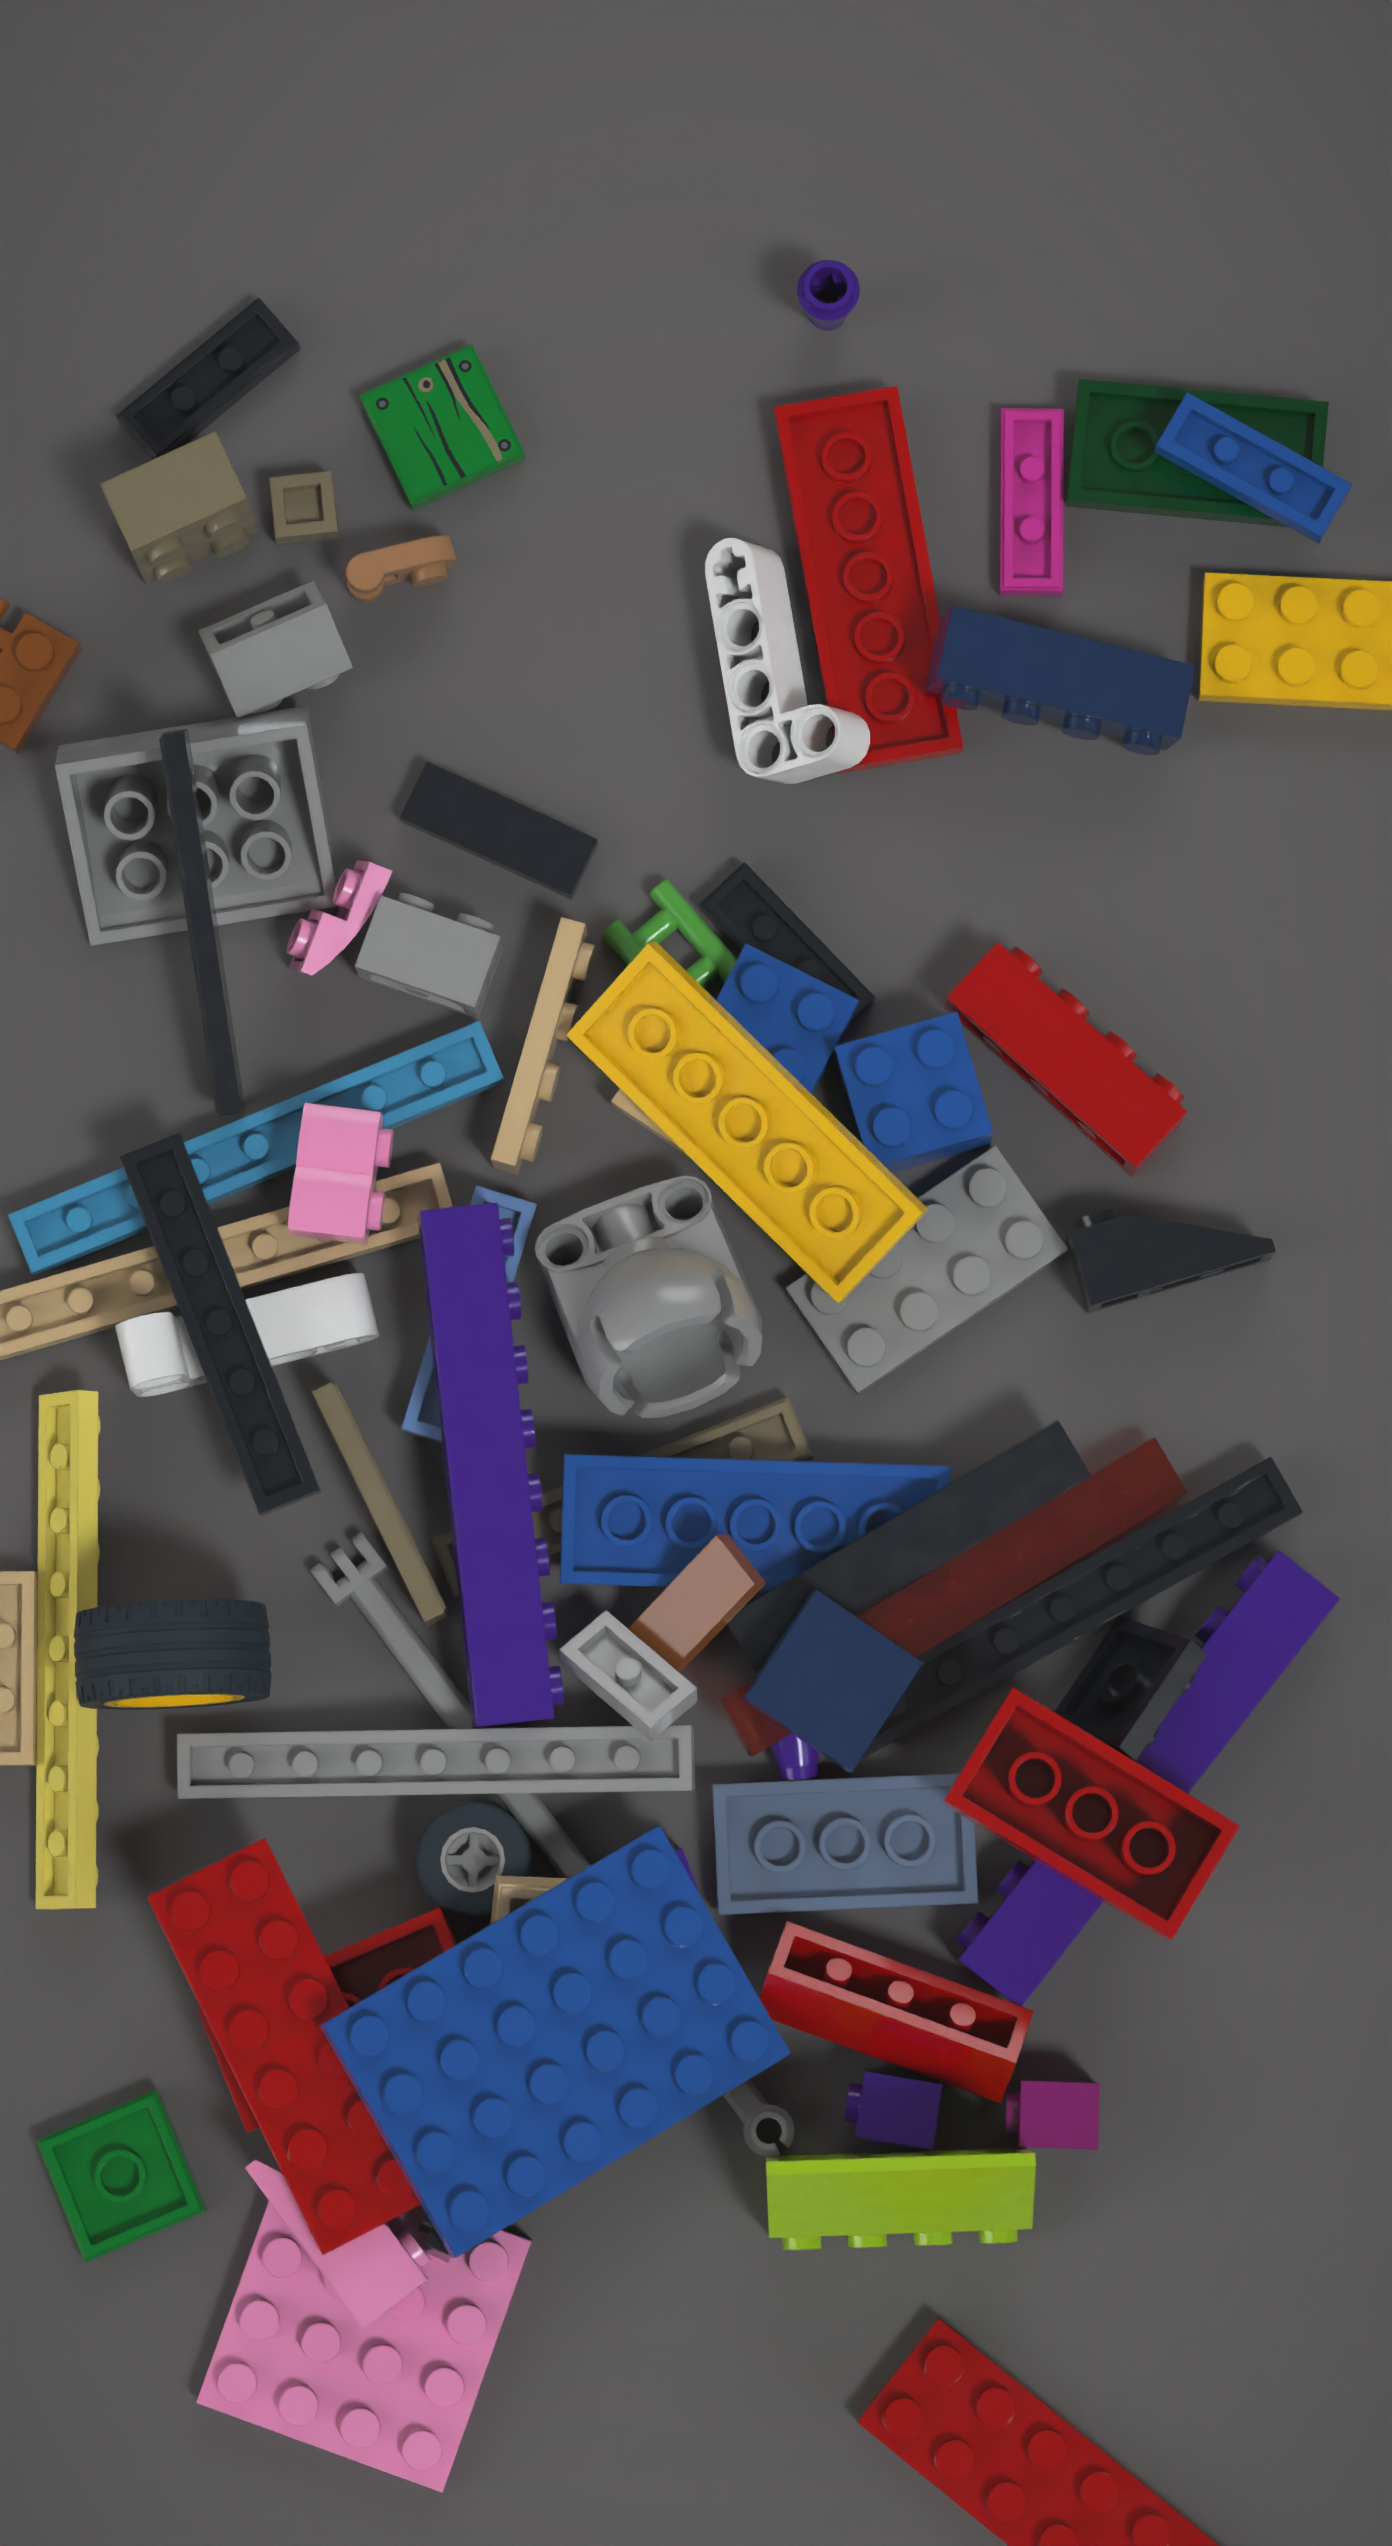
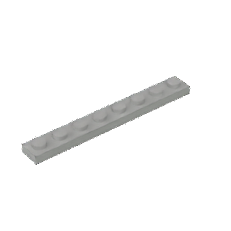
(434, 1762)

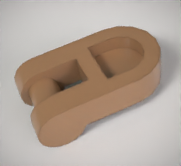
(420, 560)

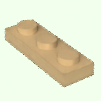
(18, 1668)

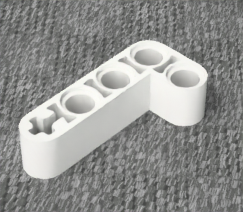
(750, 586)
(290, 1323)

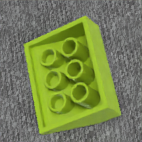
(900, 2195)

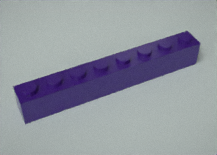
(487, 1465)
(1243, 1661)

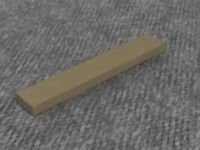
(759, 1434)

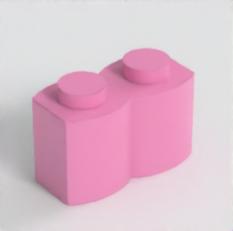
(338, 1173)

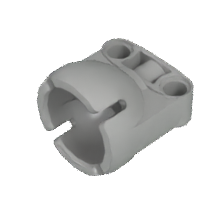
(652, 1298)

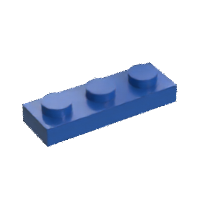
(1253, 468)

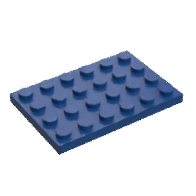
(554, 2041)

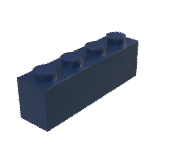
(1059, 680)

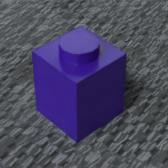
(894, 2109)

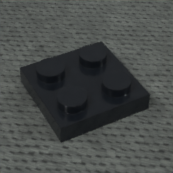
(1131, 1685)

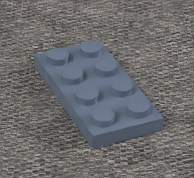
(841, 1845)

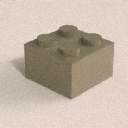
(181, 509)

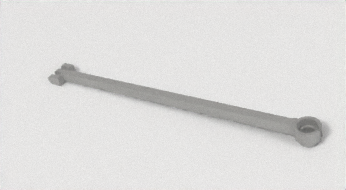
(527, 1808)

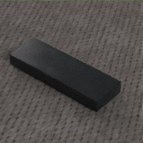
(209, 381)
(499, 830)
(756, 916)

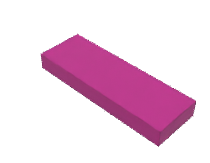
(1031, 502)

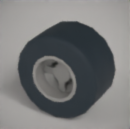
(454, 1853)

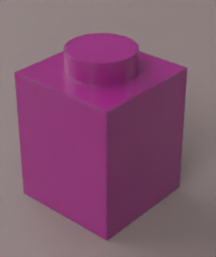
(1054, 2114)

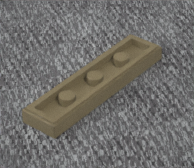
(381, 1504)

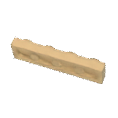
(535, 1074)

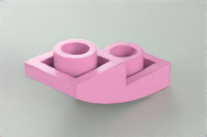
(324, 936)

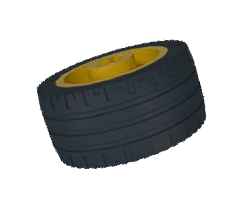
(172, 1654)

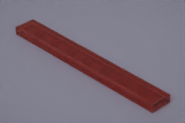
(1001, 1567)

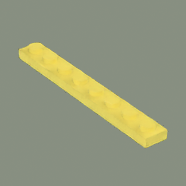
(66, 1585)

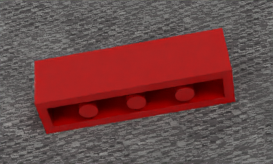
(1066, 1058)
(894, 2012)

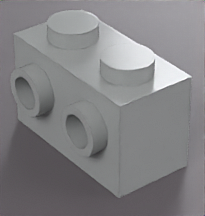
(276, 650)
(430, 954)

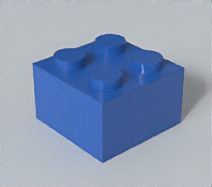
(914, 1093)

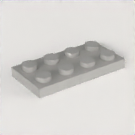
(952, 1264)

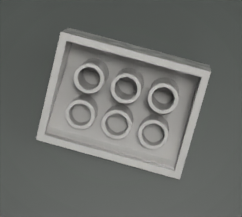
(257, 815)

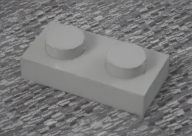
(628, 1675)

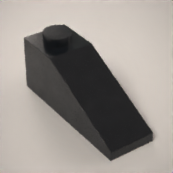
(1146, 1255)

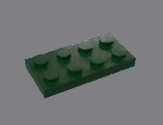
(1117, 437)

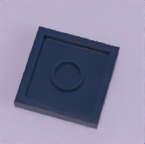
(832, 1680)

